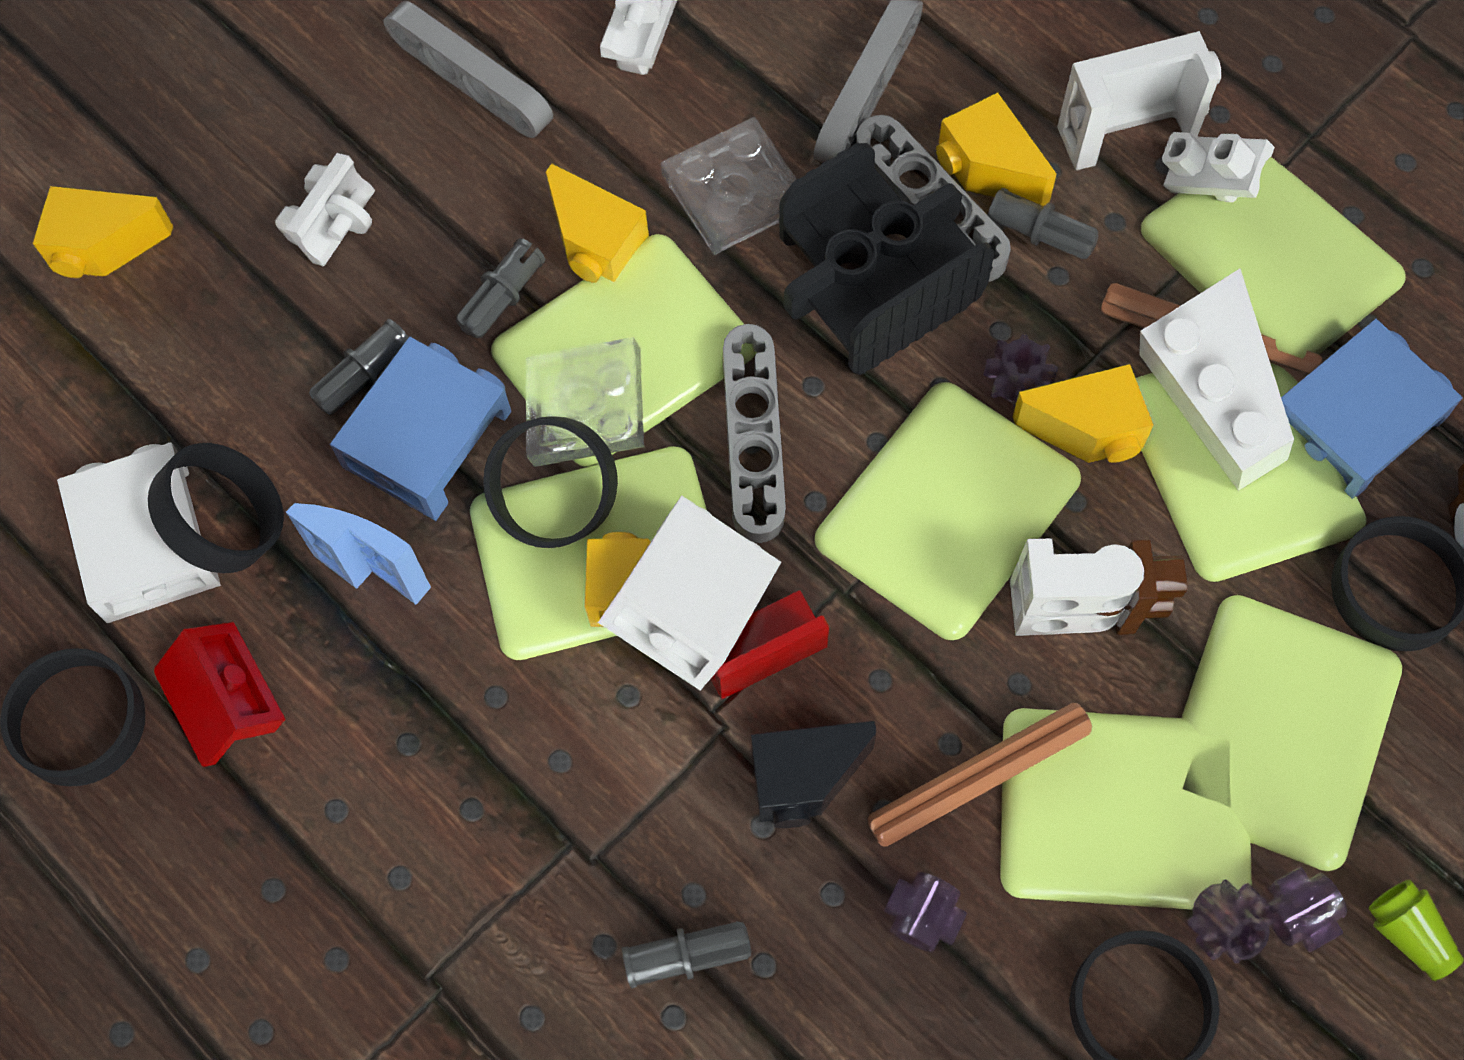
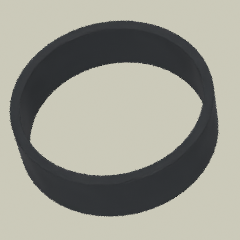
(494, 493)
(187, 542)
(1359, 621)
(36, 675)
(1175, 948)

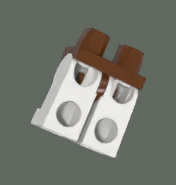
(1093, 590)

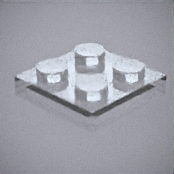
(730, 184)
(591, 385)

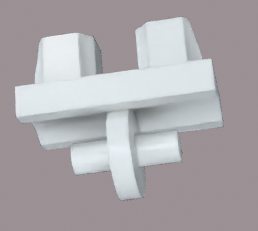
(636, 33)
(1215, 165)
(329, 210)

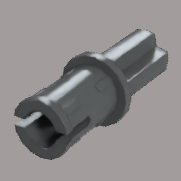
(1043, 224)
(499, 289)
(358, 368)
(686, 953)

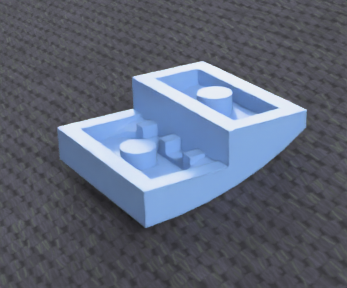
(358, 547)

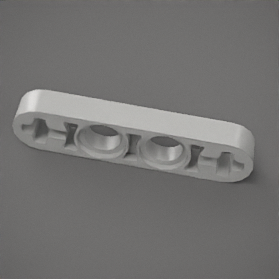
(468, 69)
(868, 78)
(912, 156)
(750, 432)

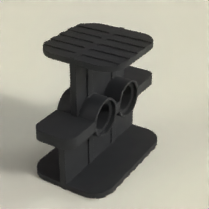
(902, 285)

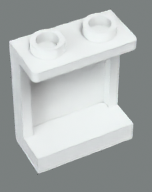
(1136, 89)
(115, 542)
(691, 593)

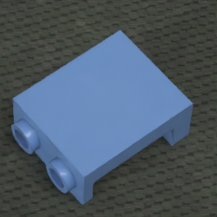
(1368, 404)
(419, 425)

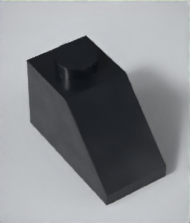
(806, 769)

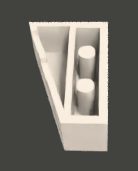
(1222, 379)

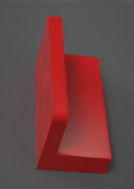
(771, 642)
(216, 690)

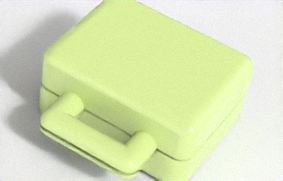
(1299, 258)
(656, 301)
(947, 510)
(1264, 523)
(541, 591)
(1300, 724)
(1123, 816)

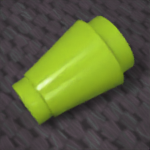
(1416, 929)

